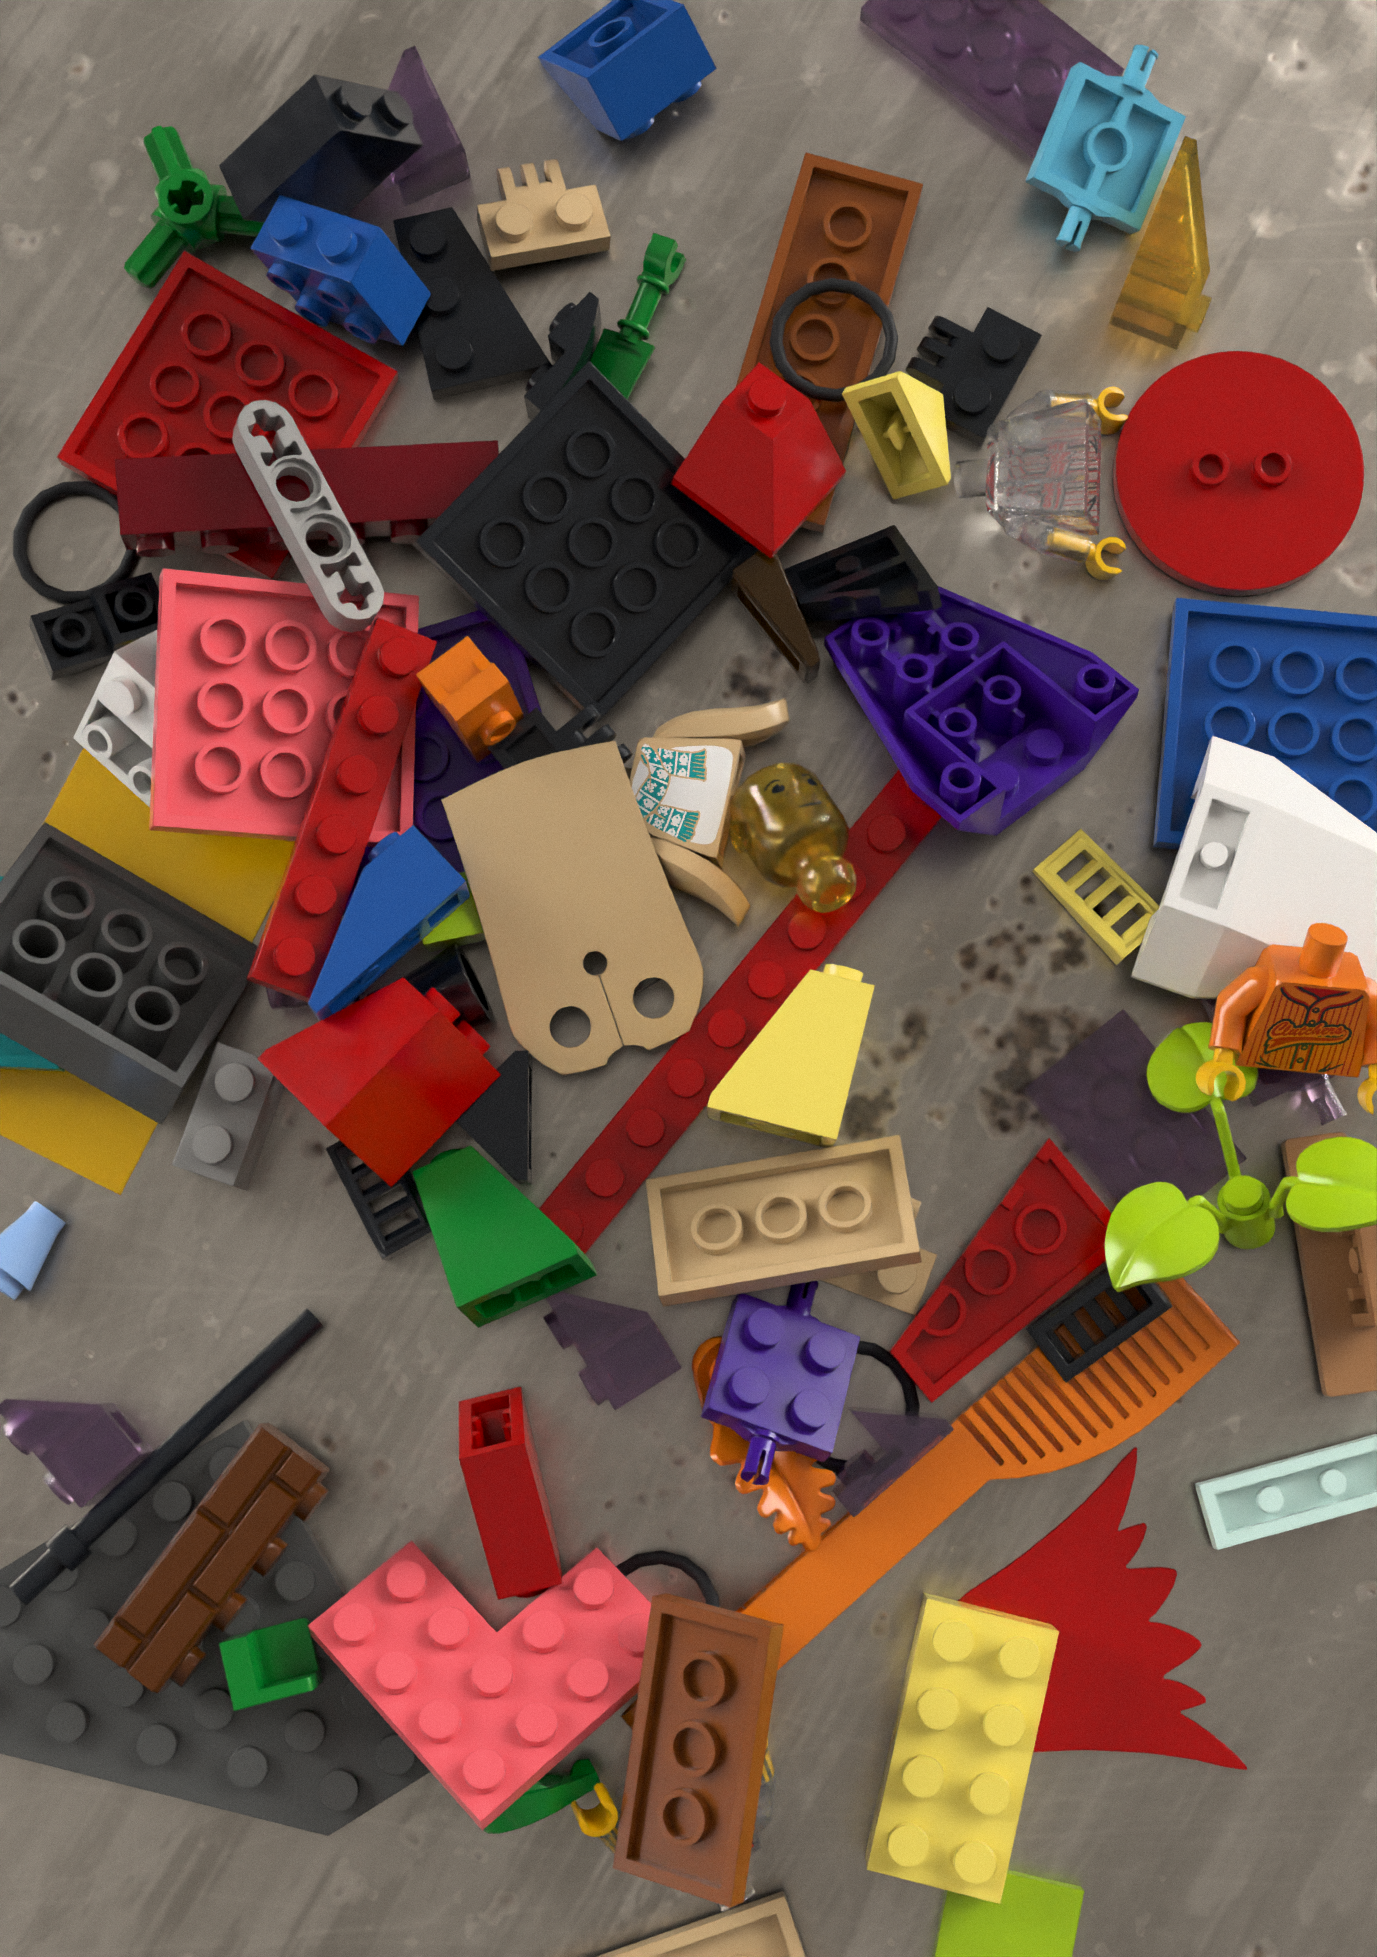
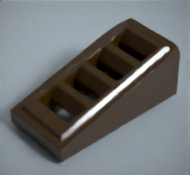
(770, 601)

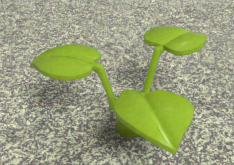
(1165, 1238)

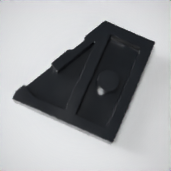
(863, 580)

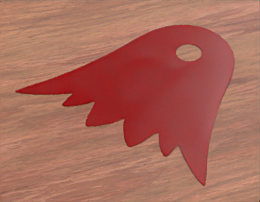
(1108, 1657)

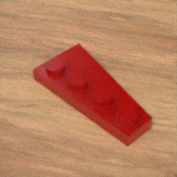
(1015, 1267)

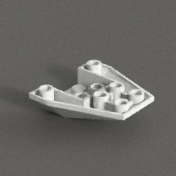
(1256, 872)

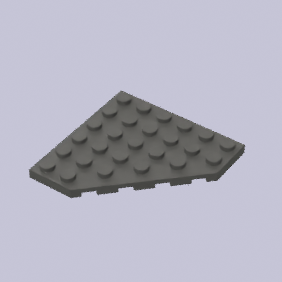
(287, 1761)

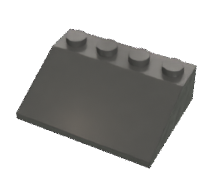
(112, 973)

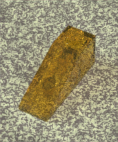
(1172, 261)

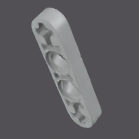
(315, 513)

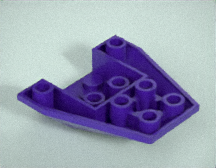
(979, 706)

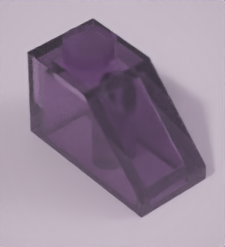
(442, 157)

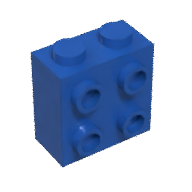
(340, 271)

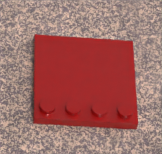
(205, 357)

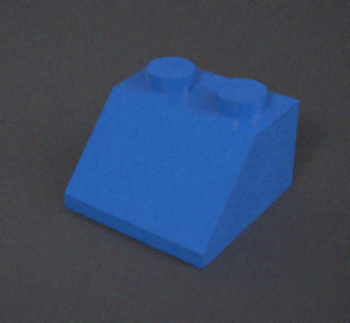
(630, 64)

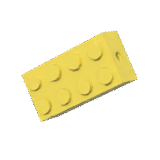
(961, 1748)

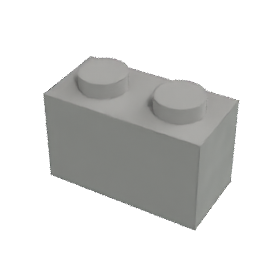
(230, 1118)

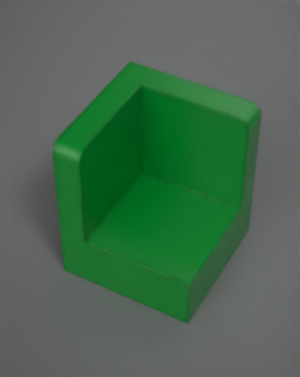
(270, 1663)

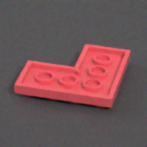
(480, 1702)

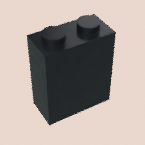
(322, 148)

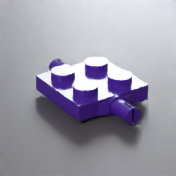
(780, 1379)

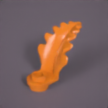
(792, 1483)

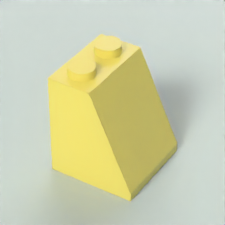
(801, 1062)

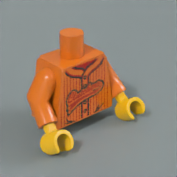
(1298, 1014)

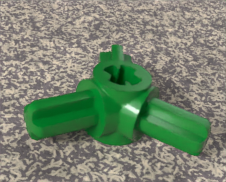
(189, 210)

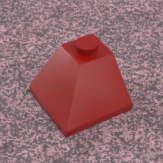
(762, 461)

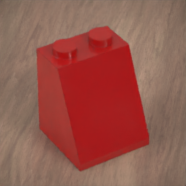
(386, 1074)

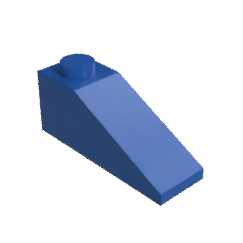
(392, 909)

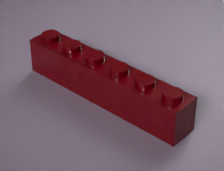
(217, 507)

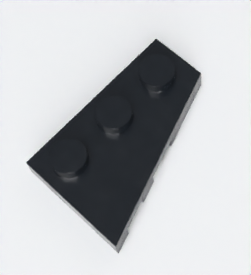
(469, 323)

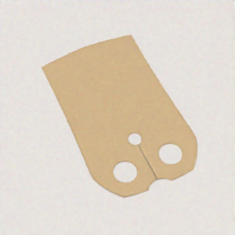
(569, 872)

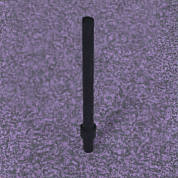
(71, 1545)

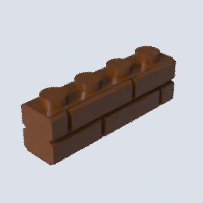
(212, 1558)

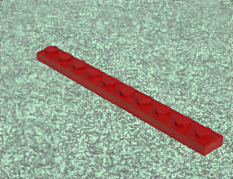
(730, 1021)

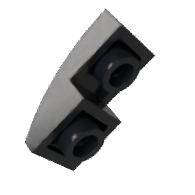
(572, 344)
(94, 628)

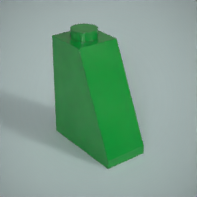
(493, 1238)

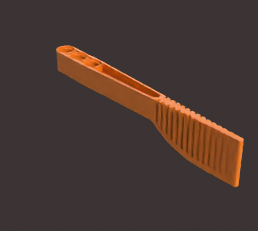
(1013, 1430)

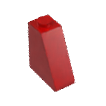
(508, 1494)

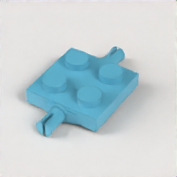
(1105, 148)

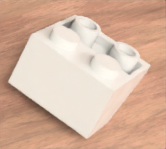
(121, 716)

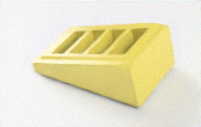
(1082, 910)

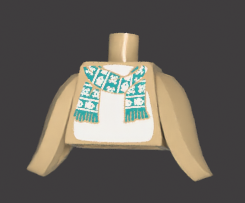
(686, 789)

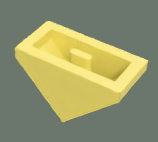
(903, 431)

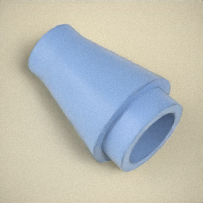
(25, 1248)

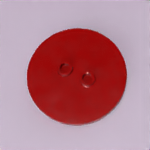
(1238, 473)

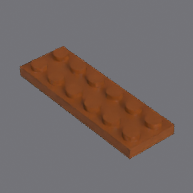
(841, 227)

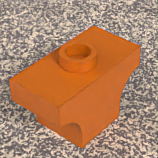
(472, 697)

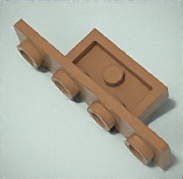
(1340, 1294)

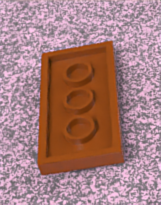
(698, 1748)

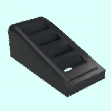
(403, 1238)
(1068, 1367)

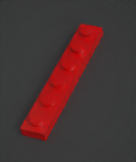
(341, 810)

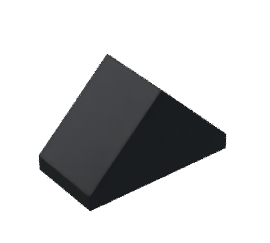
(503, 1117)

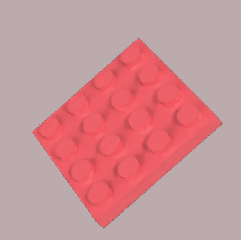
(251, 704)

